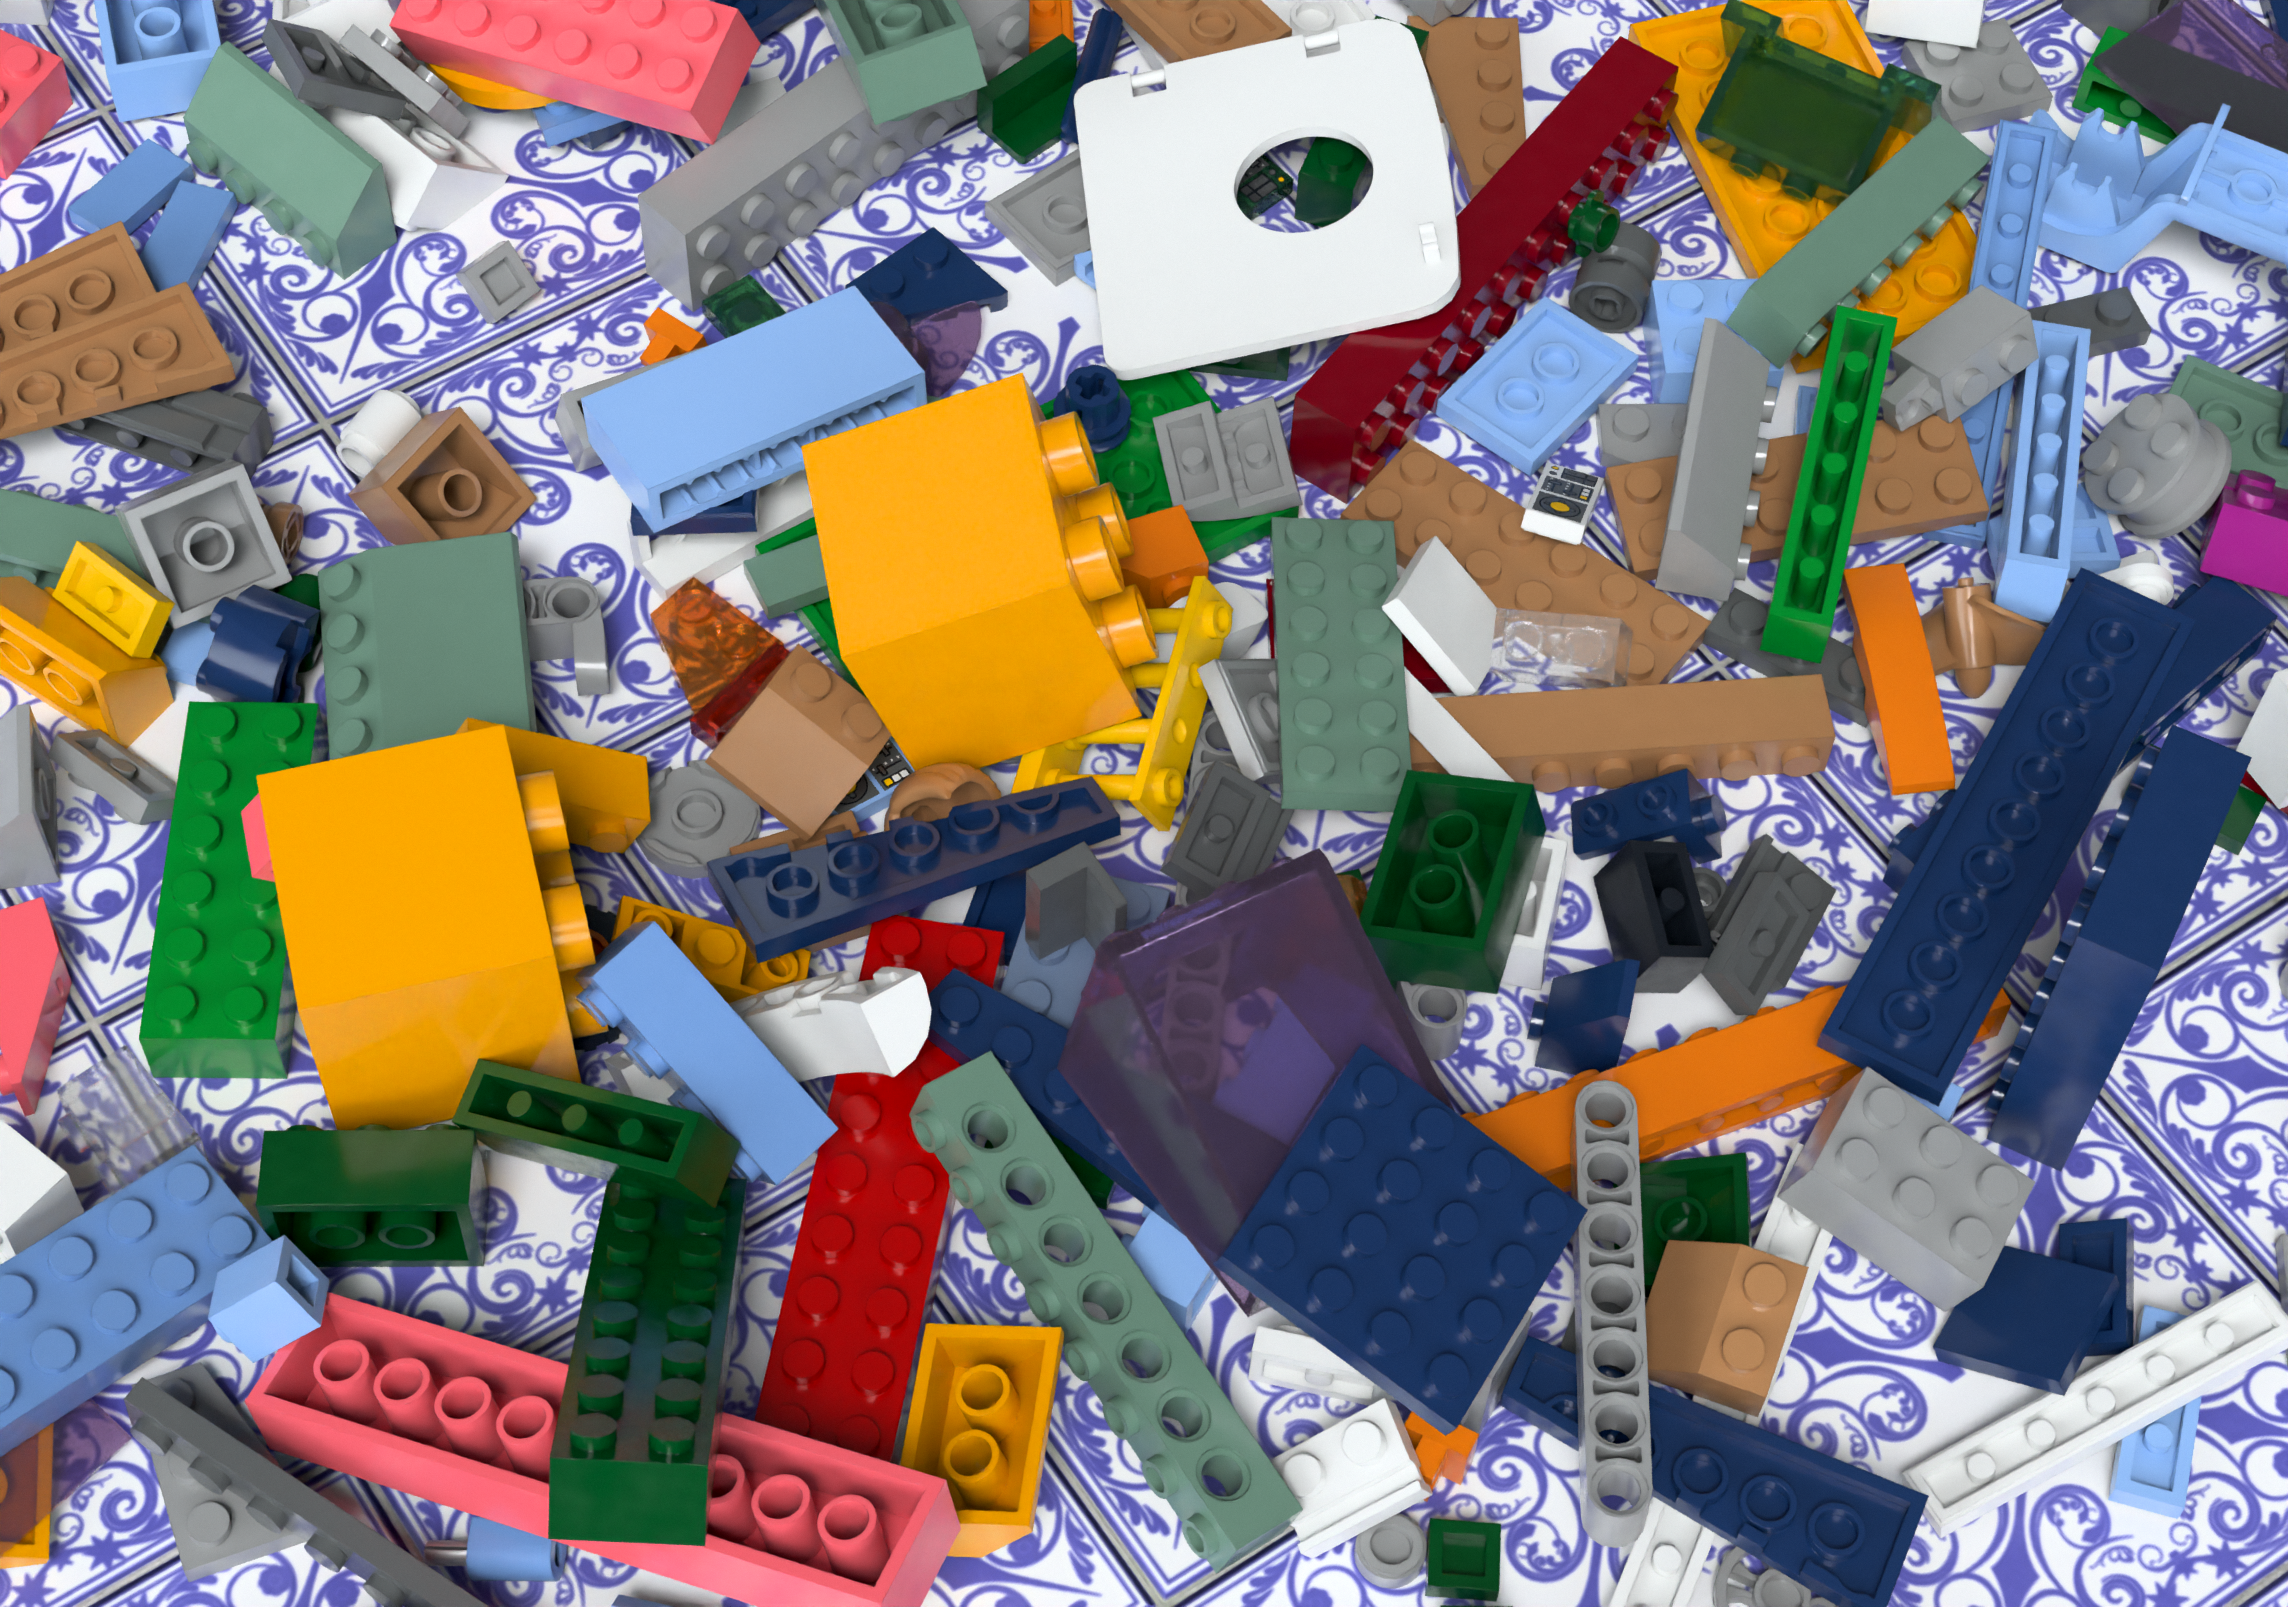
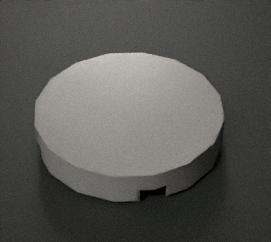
(695, 819)

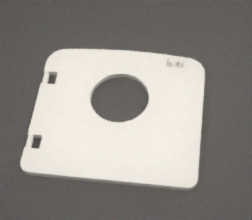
(1202, 283)

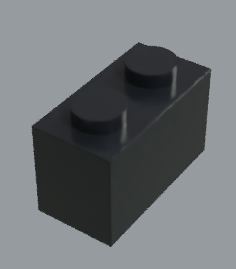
(1655, 914)

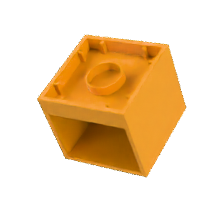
(979, 576)
(427, 922)

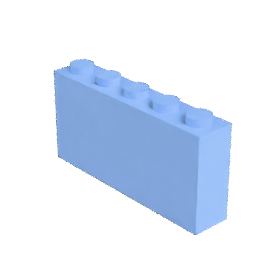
(748, 404)

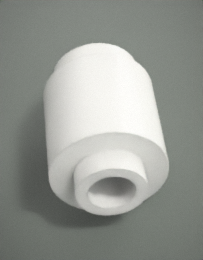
(377, 430)

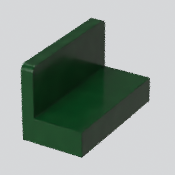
(1028, 100)

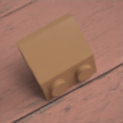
(442, 484)
(800, 742)
(1720, 1320)

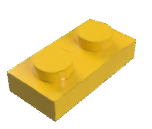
(113, 599)

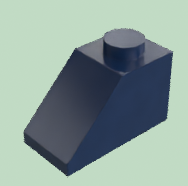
(1585, 1018)

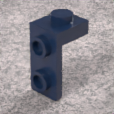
(1648, 812)

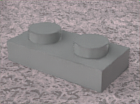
(115, 774)

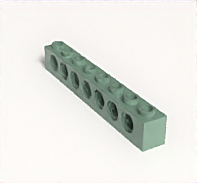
(1139, 1327)

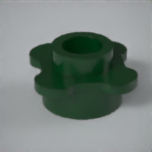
(1593, 225)

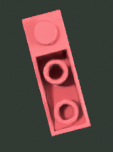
(31, 999)

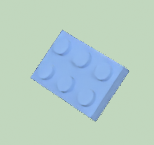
(1537, 385)

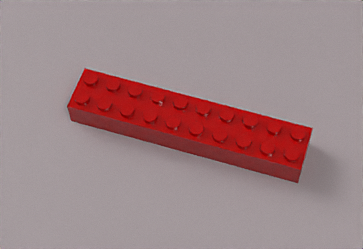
(871, 1229)

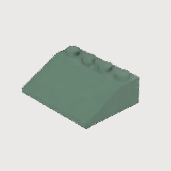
(424, 642)

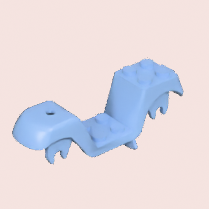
(2114, 201)

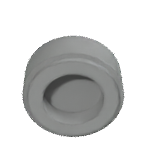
(1391, 1552)

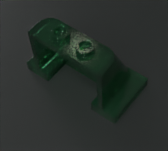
(1806, 114)

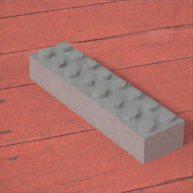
(798, 166)

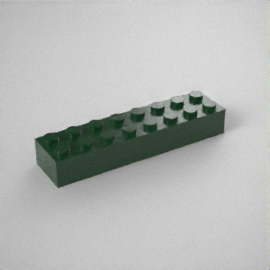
(648, 1370)

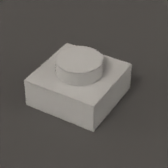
(497, 281)

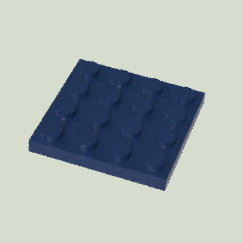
(1402, 1239)

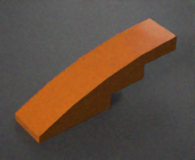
(1898, 680)

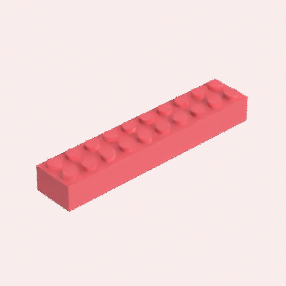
(477, 1434)

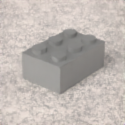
(1907, 1189)

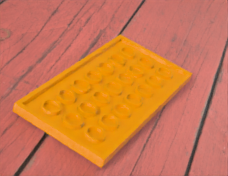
(1757, 213)

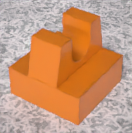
(669, 338)
(1441, 1454)

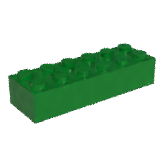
(219, 955)

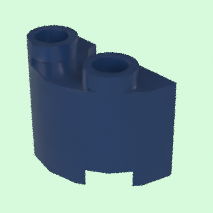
(257, 647)

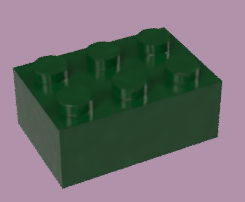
(1453, 879)
(376, 1195)

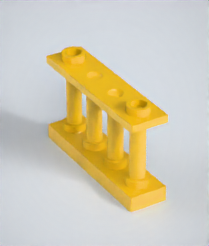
(1175, 723)

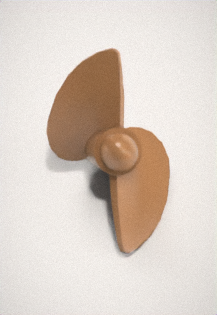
(1975, 634)

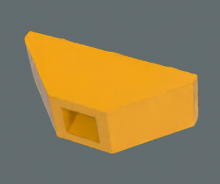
(716, 950)

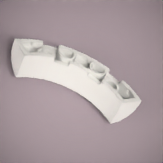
(822, 1028)

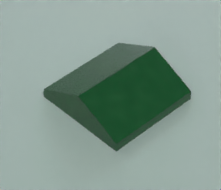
(1693, 1202)

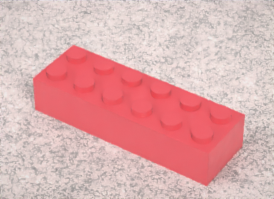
(631, 59)

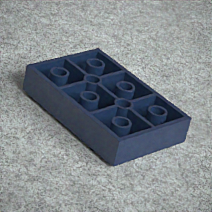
(2114, 944)

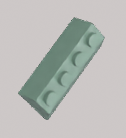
(289, 164)

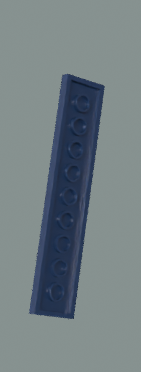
(2006, 837)

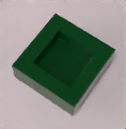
(1463, 1559)

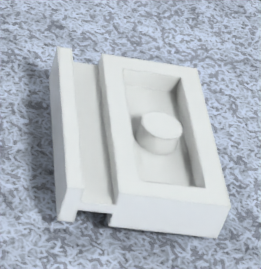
(1352, 1477)

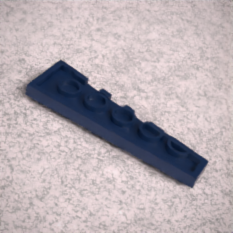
(826, 890)
(977, 1019)
(1768, 1495)

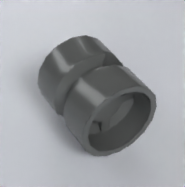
(1616, 284)

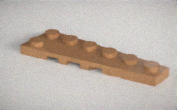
(111, 363)

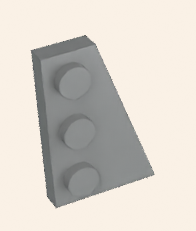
(211, 1528)

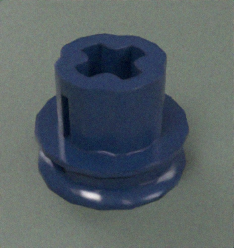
(1101, 402)

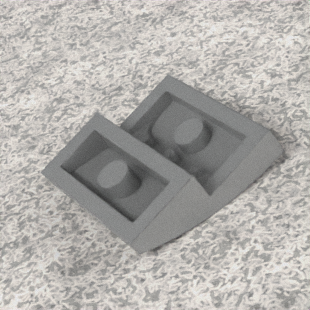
(1227, 461)

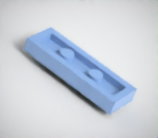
(2156, 1461)

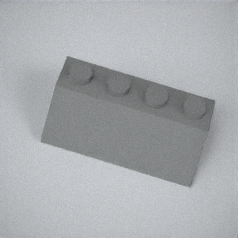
(1716, 466)

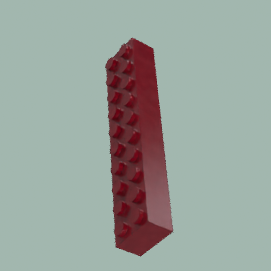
(1509, 242)

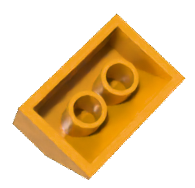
(75, 666)
(985, 1425)

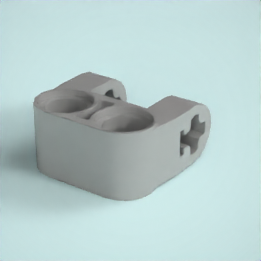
(557, 636)

